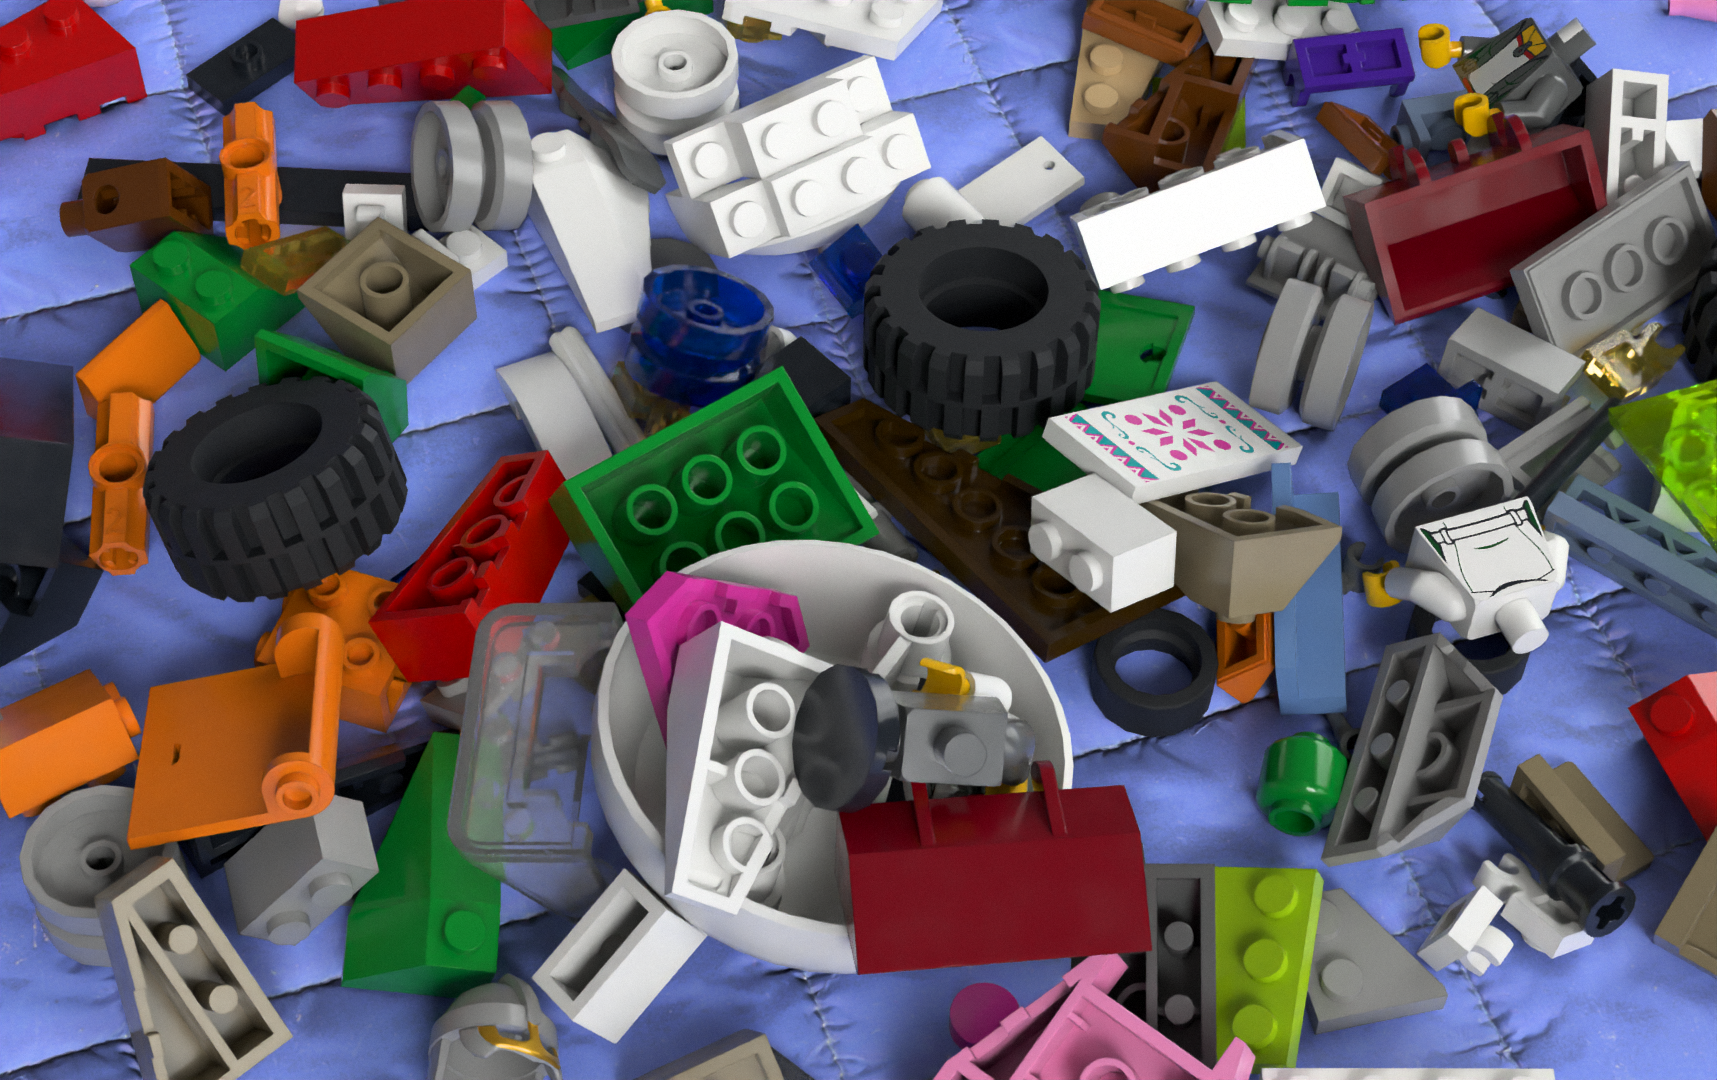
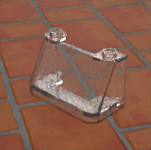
(527, 751)

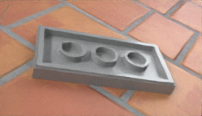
(1618, 263)

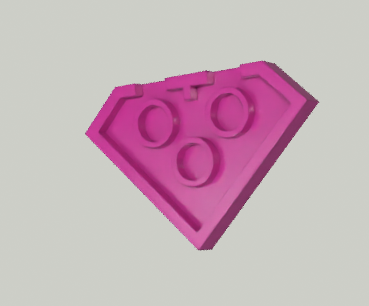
(687, 605)

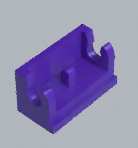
(1348, 63)

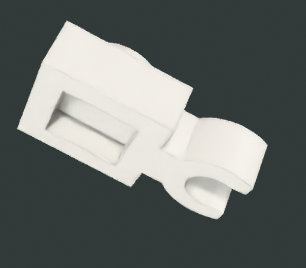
(1543, 922)

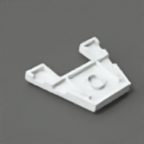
(861, 26)

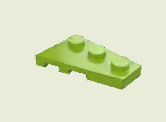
(1264, 958)

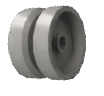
(471, 166)
(1302, 351)
(1427, 467)
(74, 855)

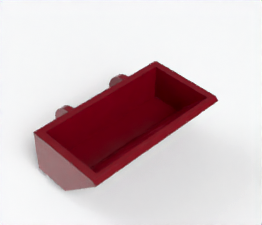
(1465, 223)
(992, 877)

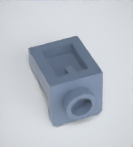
(1428, 123)

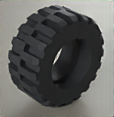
(973, 378)
(275, 489)

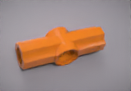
(250, 176)
(118, 472)

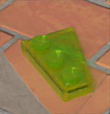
(1678, 445)

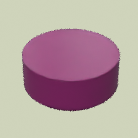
(978, 1012)

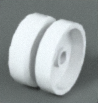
(673, 75)

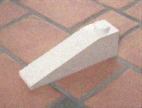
(729, 761)

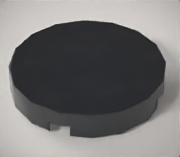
(844, 738)

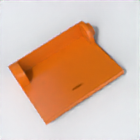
(248, 742)

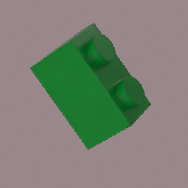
(211, 294)
(292, 356)

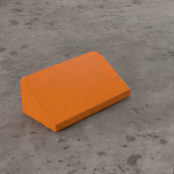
(141, 360)
(1245, 656)

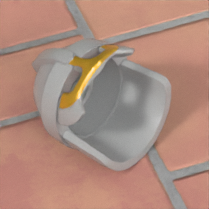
(494, 1035)

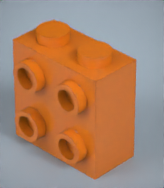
(370, 678)
(62, 741)

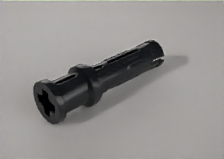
(1565, 869)

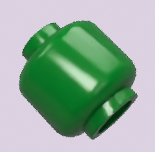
(1301, 783)

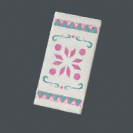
(1171, 441)

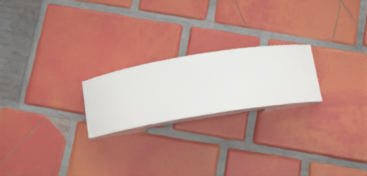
(554, 412)

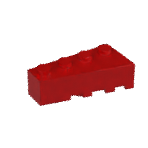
(423, 52)
(61, 65)
(487, 556)

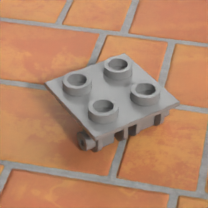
(1315, 254)

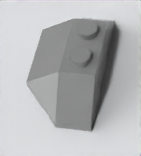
(1414, 753)

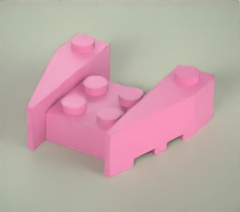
(1086, 1036)

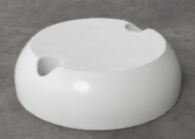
(858, 613)

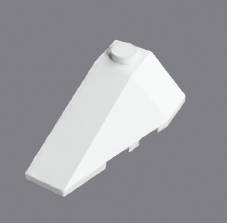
(591, 225)

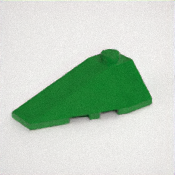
(427, 913)

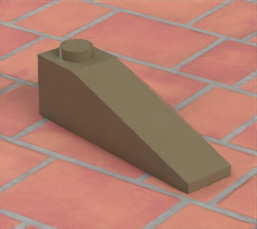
(1239, 556)

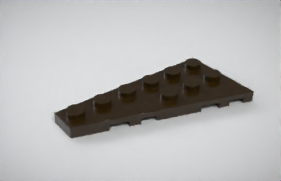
(972, 527)

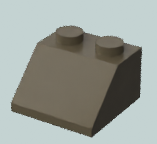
(391, 300)

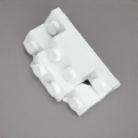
(813, 159)

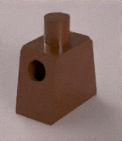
(139, 205)

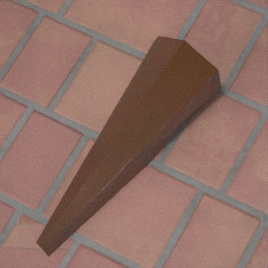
(1183, 120)

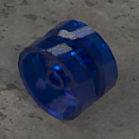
(697, 334)

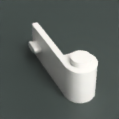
(1007, 192)

